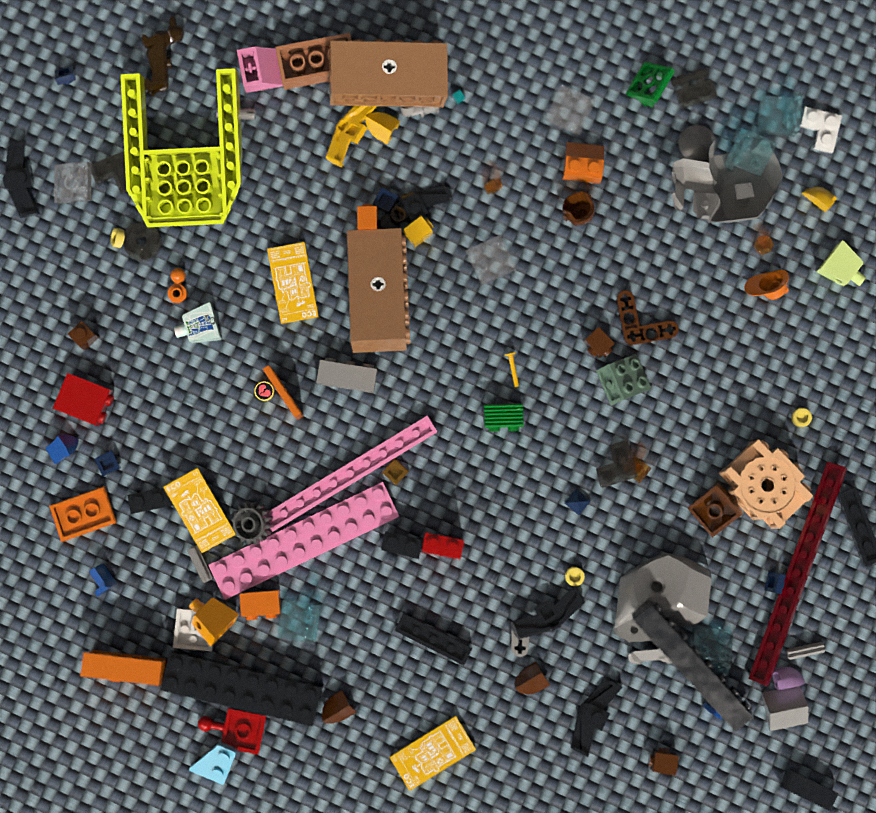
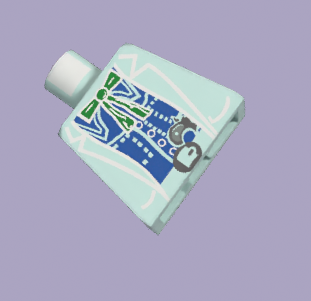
(199, 325)

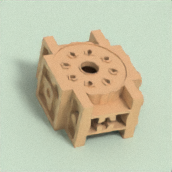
(783, 488)

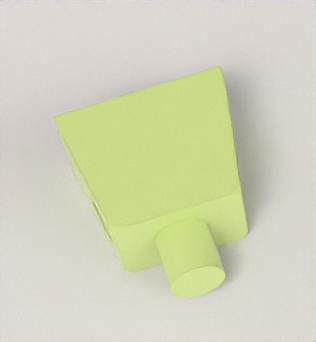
(842, 265)

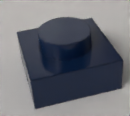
(65, 75)
(385, 200)
(107, 463)
(775, 582)

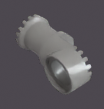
(406, 111)

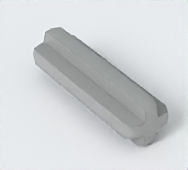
(200, 564)
(805, 650)

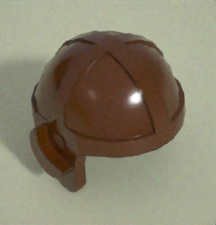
(578, 208)

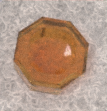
(493, 186)
(763, 245)

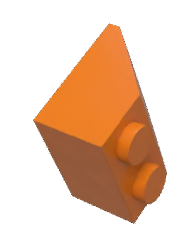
(583, 162)

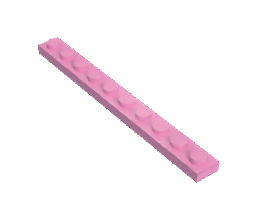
(351, 472)

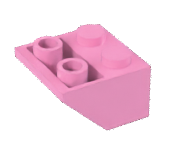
(259, 68)

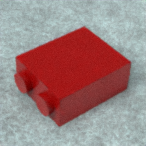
(83, 400)
(442, 546)

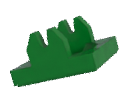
(646, 71)

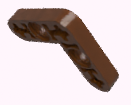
(635, 327)

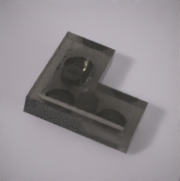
(111, 168)
(622, 468)

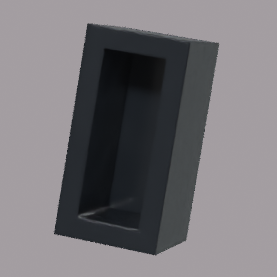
(402, 545)

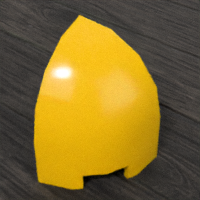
(381, 125)
(820, 197)

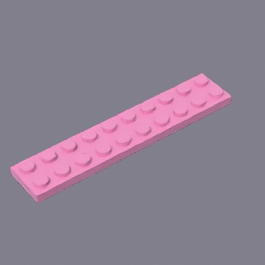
(303, 540)

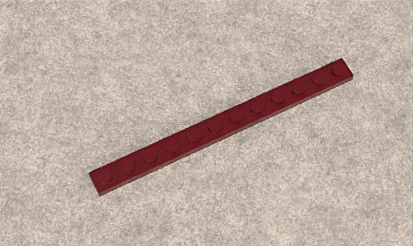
(797, 573)

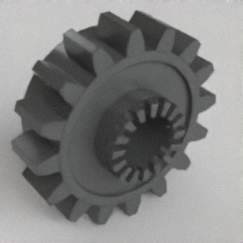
(244, 527)

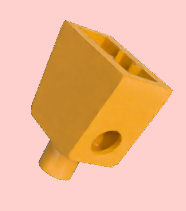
(212, 619)

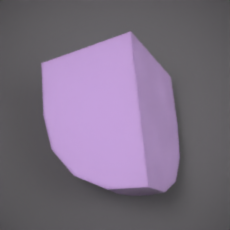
(787, 678)

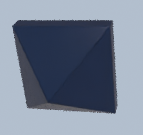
(577, 502)

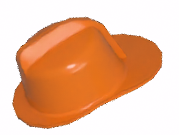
(770, 284)

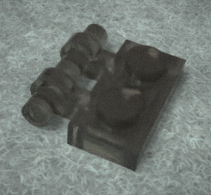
(696, 93)

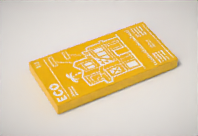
(292, 283)
(199, 510)
(432, 753)

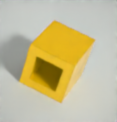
(418, 231)

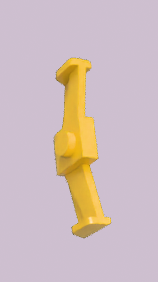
(347, 130)

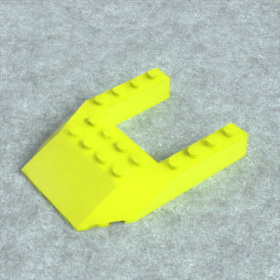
(183, 183)

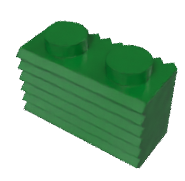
(503, 416)

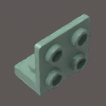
(623, 379)

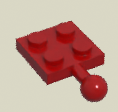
(241, 729)

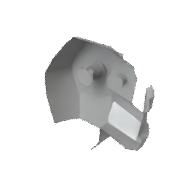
(722, 193)
(674, 583)

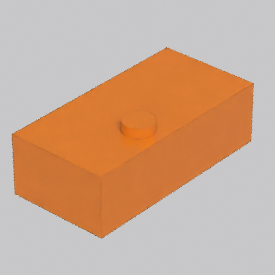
(123, 667)

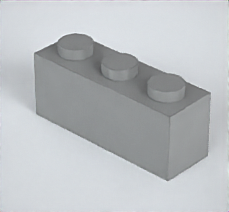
(347, 375)

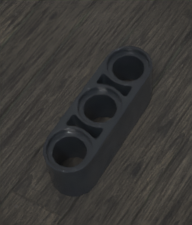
(808, 789)

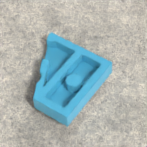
(215, 763)

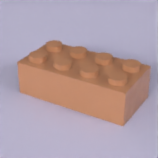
(306, 61)

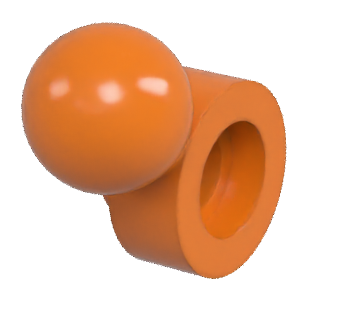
(178, 276)

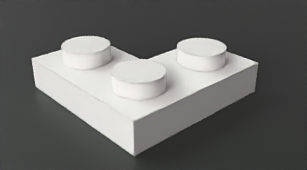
(826, 124)
(185, 634)

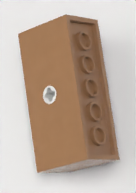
(388, 73)
(378, 290)

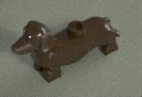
(157, 55)

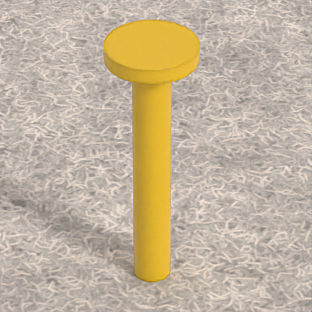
(513, 369)

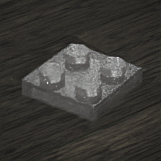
(570, 110)
(72, 182)
(490, 260)

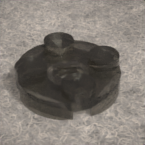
(143, 252)

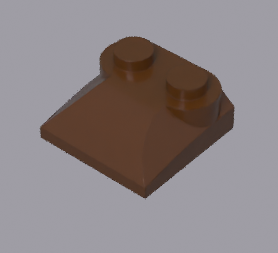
(715, 510)

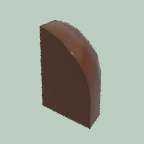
(531, 680)
(337, 709)

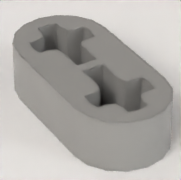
(514, 642)

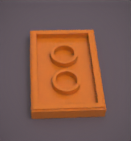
(283, 392)
(83, 514)

